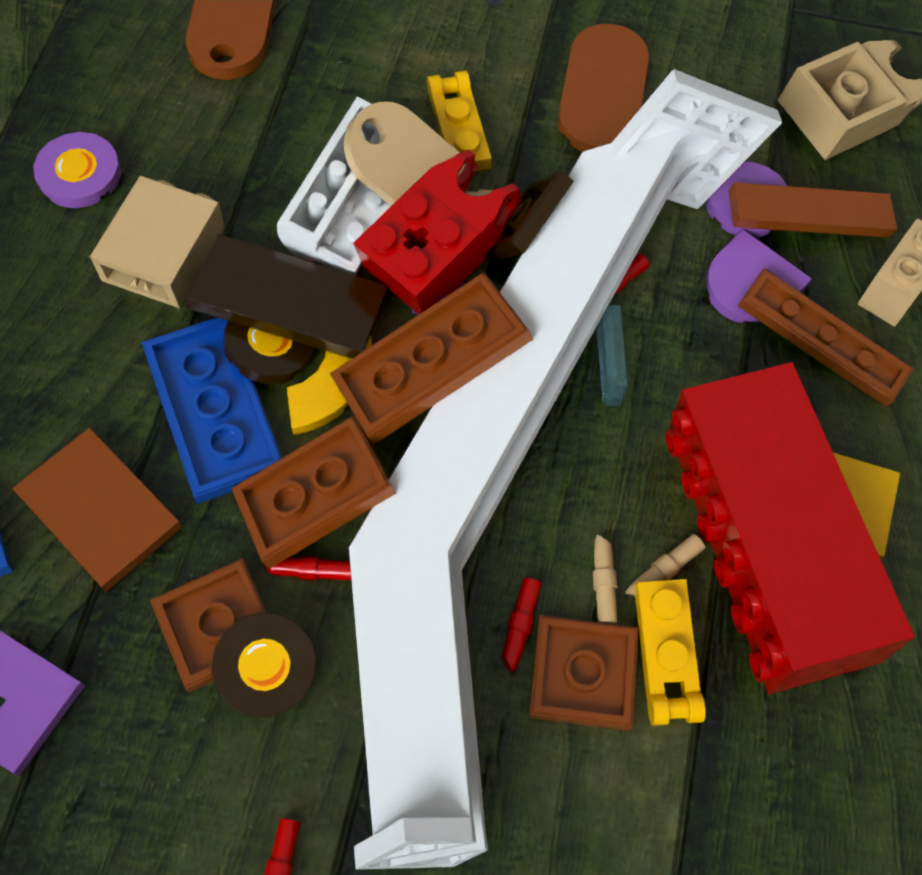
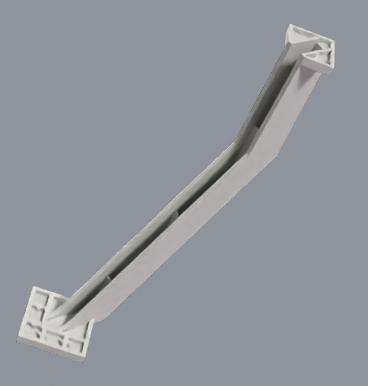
(471, 445)

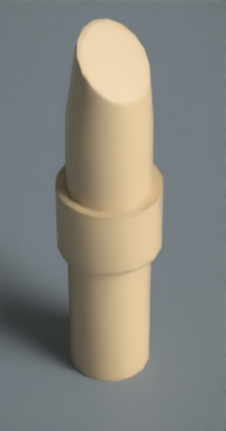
(668, 564)
(605, 581)

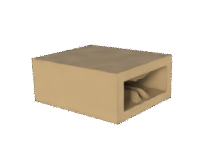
(158, 241)

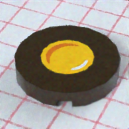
(264, 355)
(263, 664)

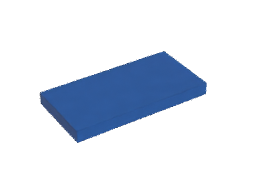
(210, 409)

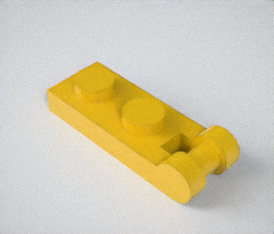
(458, 117)
(668, 651)

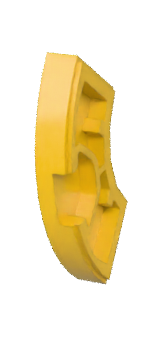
(317, 398)

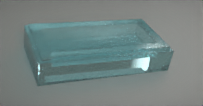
(612, 356)

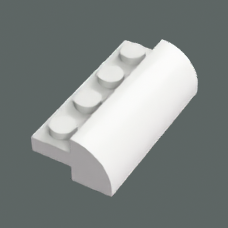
(332, 205)

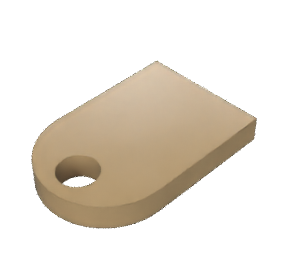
(402, 154)

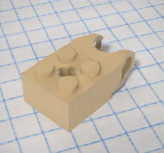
(850, 96)

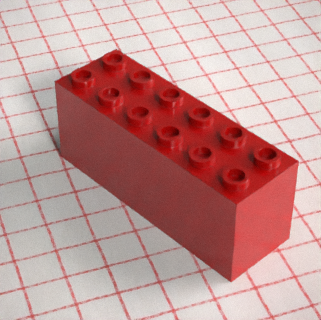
(784, 530)

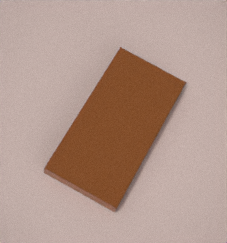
(430, 357)

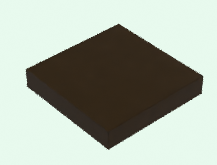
(533, 211)

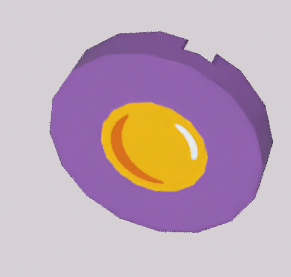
(77, 169)

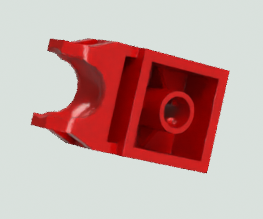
(436, 233)

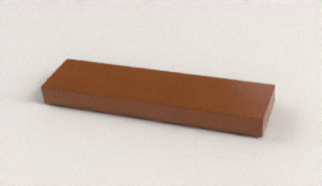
(811, 210)
(825, 337)

